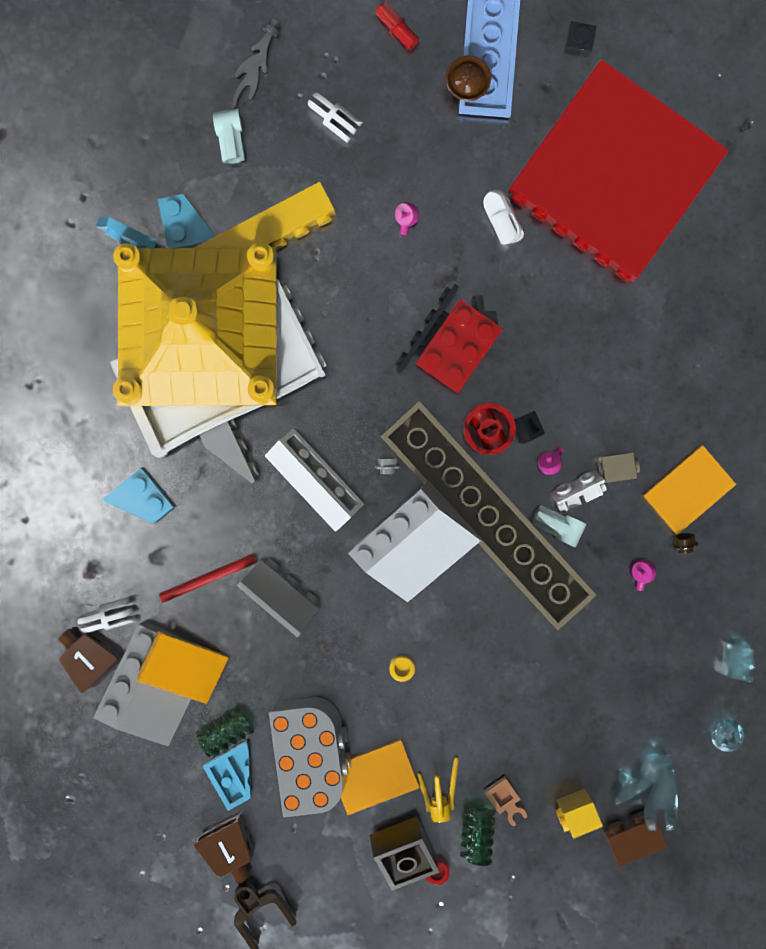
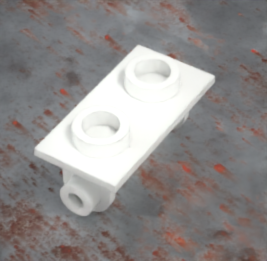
(589, 485)

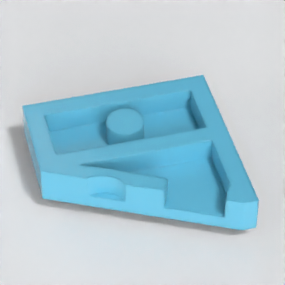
(182, 223)
(119, 230)
(140, 497)
(231, 775)

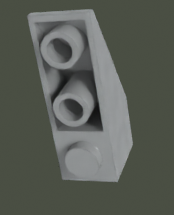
(229, 448)

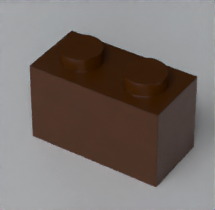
(633, 840)

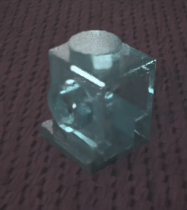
(738, 661)

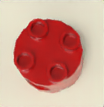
(489, 429)

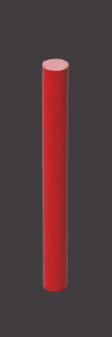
(208, 578)

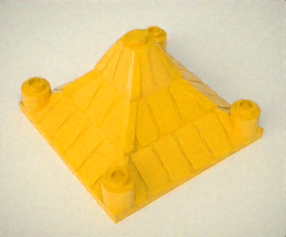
(196, 326)

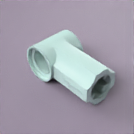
(229, 129)
(562, 527)

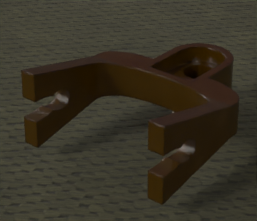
(252, 901)

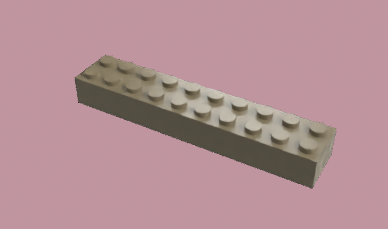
(503, 529)

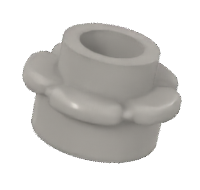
(388, 465)

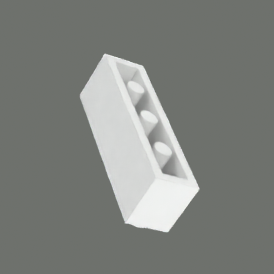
(314, 479)

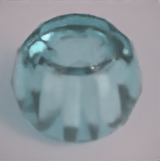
(735, 731)

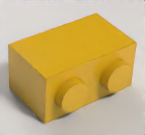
(578, 813)

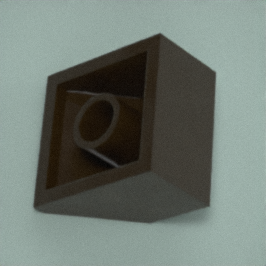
(403, 853)

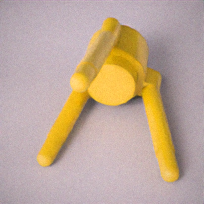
(440, 807)

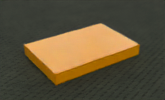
(689, 489)
(182, 667)
(378, 777)

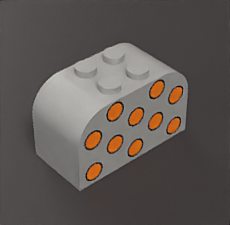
(309, 755)

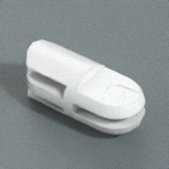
(333, 116)
(502, 217)
(105, 617)

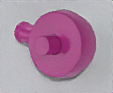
(406, 215)
(550, 461)
(644, 572)

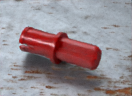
(397, 25)

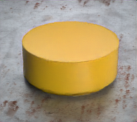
(402, 668)

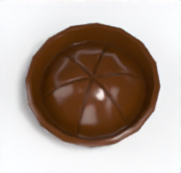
(468, 78)

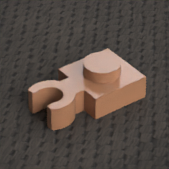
(504, 798)

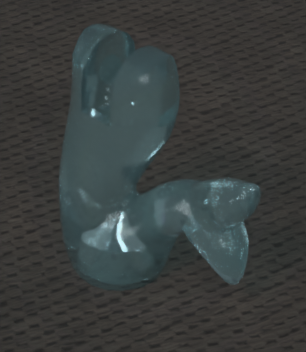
(656, 770)

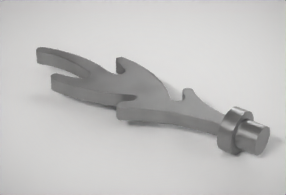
(252, 64)

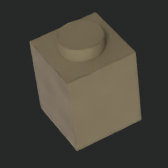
(619, 467)

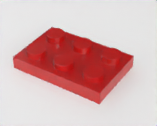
(459, 346)

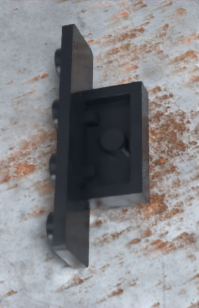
(434, 322)

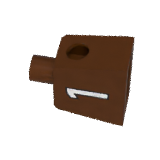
(86, 658)
(227, 849)

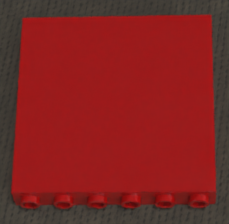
(617, 172)

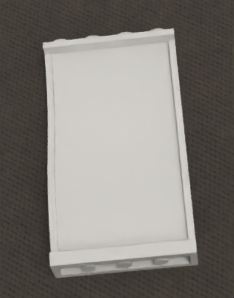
(296, 365)

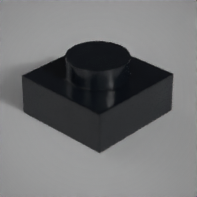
(580, 37)
(529, 427)

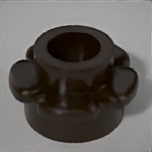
(684, 543)

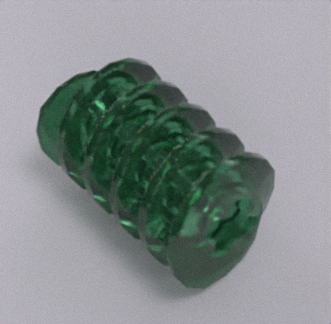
(225, 733)
(478, 835)

